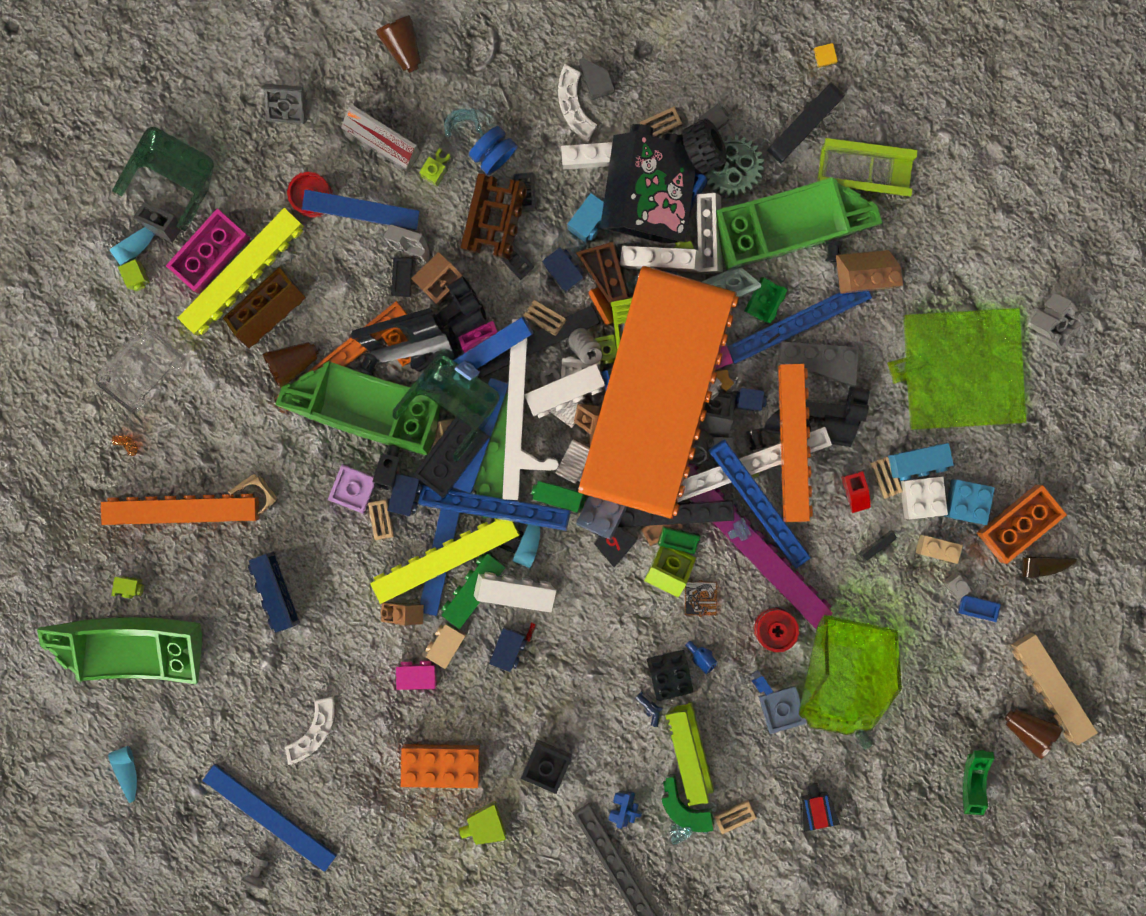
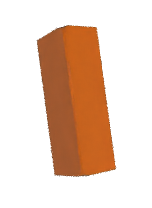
(602, 305)

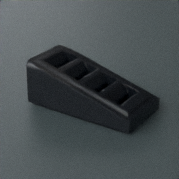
(528, 207)
(525, 271)

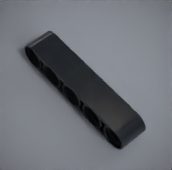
(806, 122)

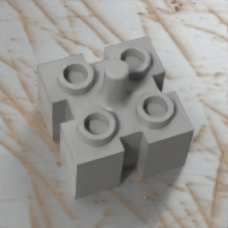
(1057, 321)

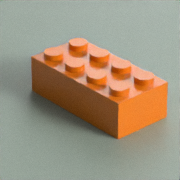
(1021, 523)
(440, 766)

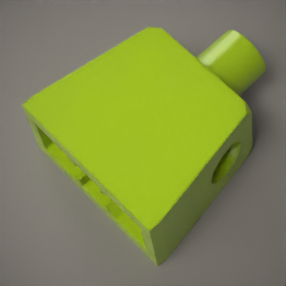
(484, 825)

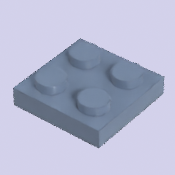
(601, 516)
(781, 709)

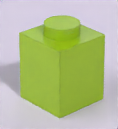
(134, 275)

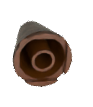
(401, 42)
(290, 361)
(1033, 731)

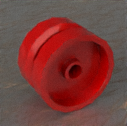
(306, 181)
(784, 637)

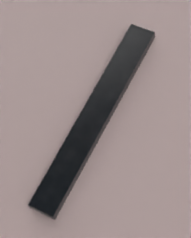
(542, 339)

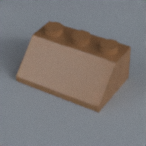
(868, 271)

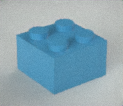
(587, 219)
(969, 501)

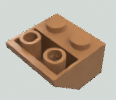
(435, 277)

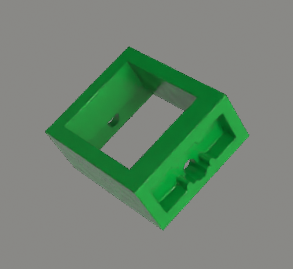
(558, 496)

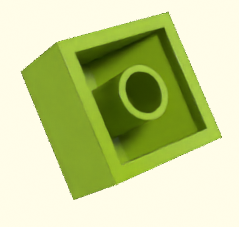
(670, 570)

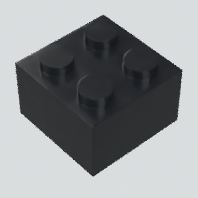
(546, 766)

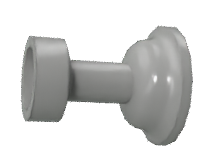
(254, 880)

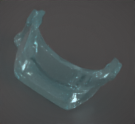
(460, 115)
(680, 834)

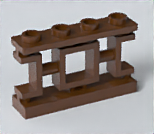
(480, 212)

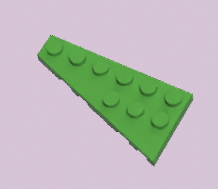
(491, 473)

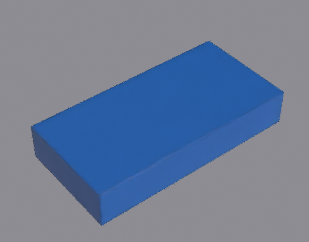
(979, 608)

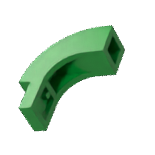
(975, 782)
(698, 820)

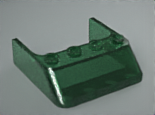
(174, 161)
(466, 399)

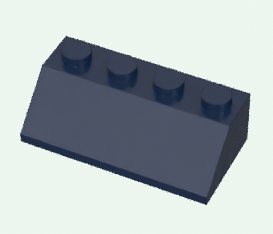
(273, 592)

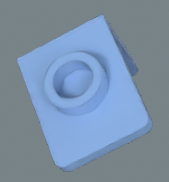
(467, 370)

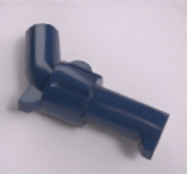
(651, 708)

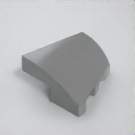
(407, 242)

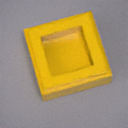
(825, 55)

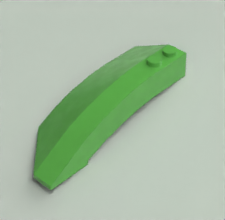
(792, 222)
(126, 648)

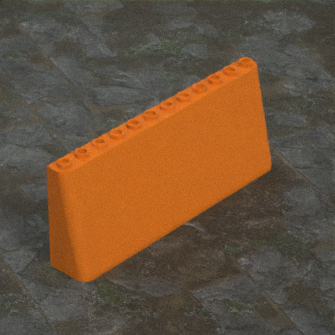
(658, 392)

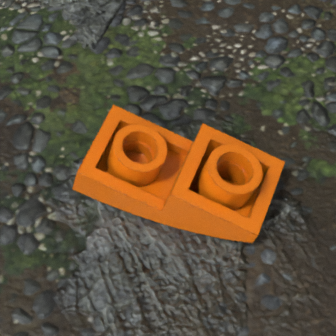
(395, 336)

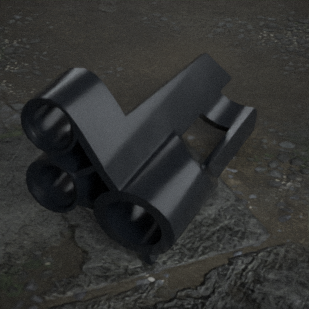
(462, 315)
(425, 337)
(840, 420)

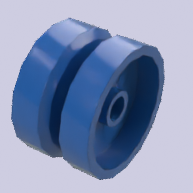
(493, 150)

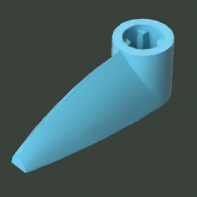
(132, 246)
(528, 546)
(124, 769)

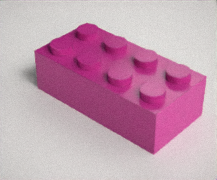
(208, 251)

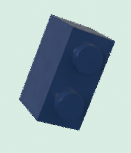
(563, 270)
(750, 399)
(404, 495)
(507, 649)

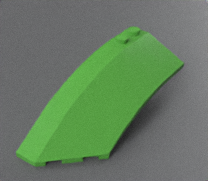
(362, 407)

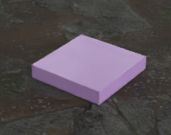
(352, 489)

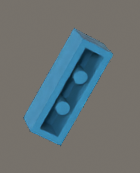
(921, 461)

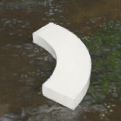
(570, 105)
(317, 732)

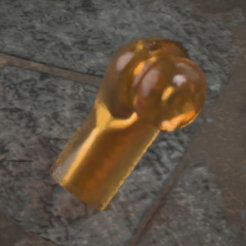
(127, 442)

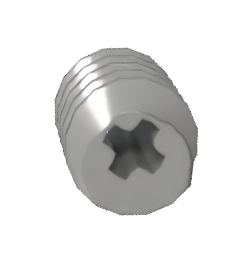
(585, 346)

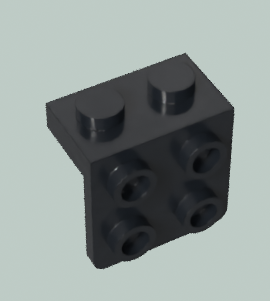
(670, 675)

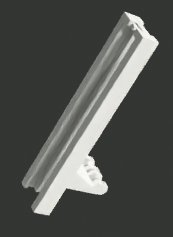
(515, 456)

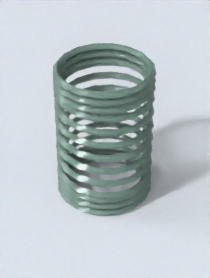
(866, 745)

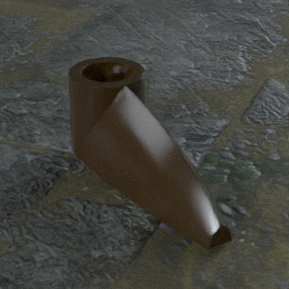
(1043, 566)

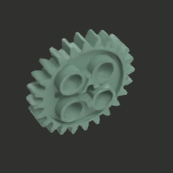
(744, 152)

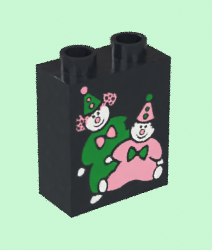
(648, 186)

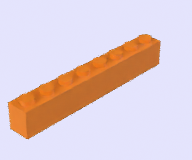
(794, 442)
(179, 510)

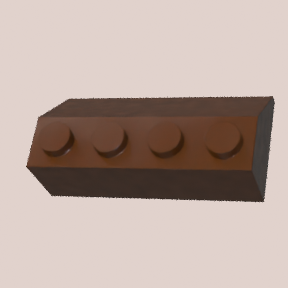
(264, 308)

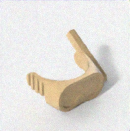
(254, 480)

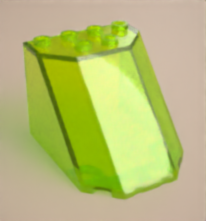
(850, 676)

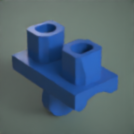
(627, 810)

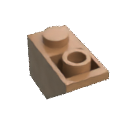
(402, 613)

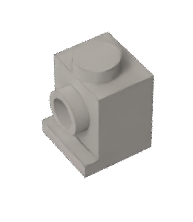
(957, 585)

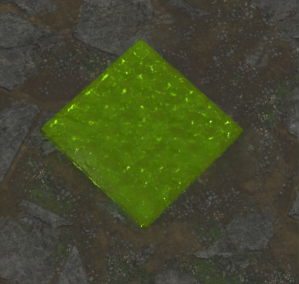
(972, 369)

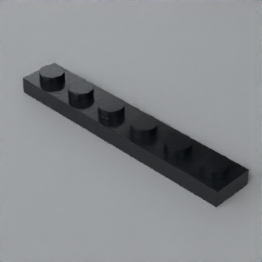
(688, 513)

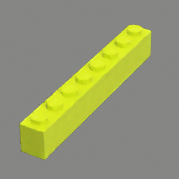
(241, 272)
(444, 559)

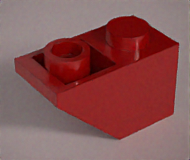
(856, 491)

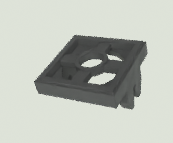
(272, 115)

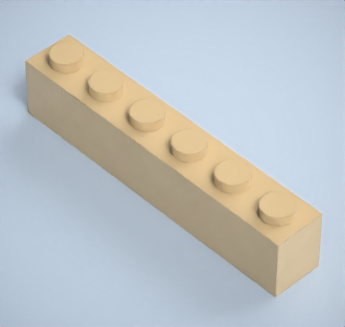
(1053, 688)

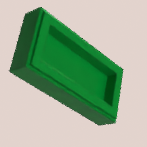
(679, 540)

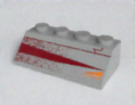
(380, 139)

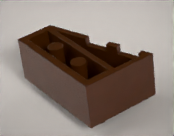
(605, 268)

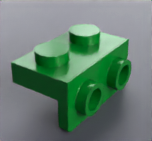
(766, 301)

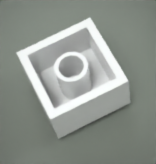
(923, 497)

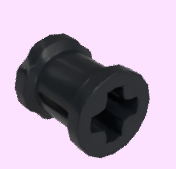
(833, 249)
(368, 358)
(756, 439)

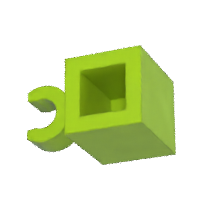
(433, 169)

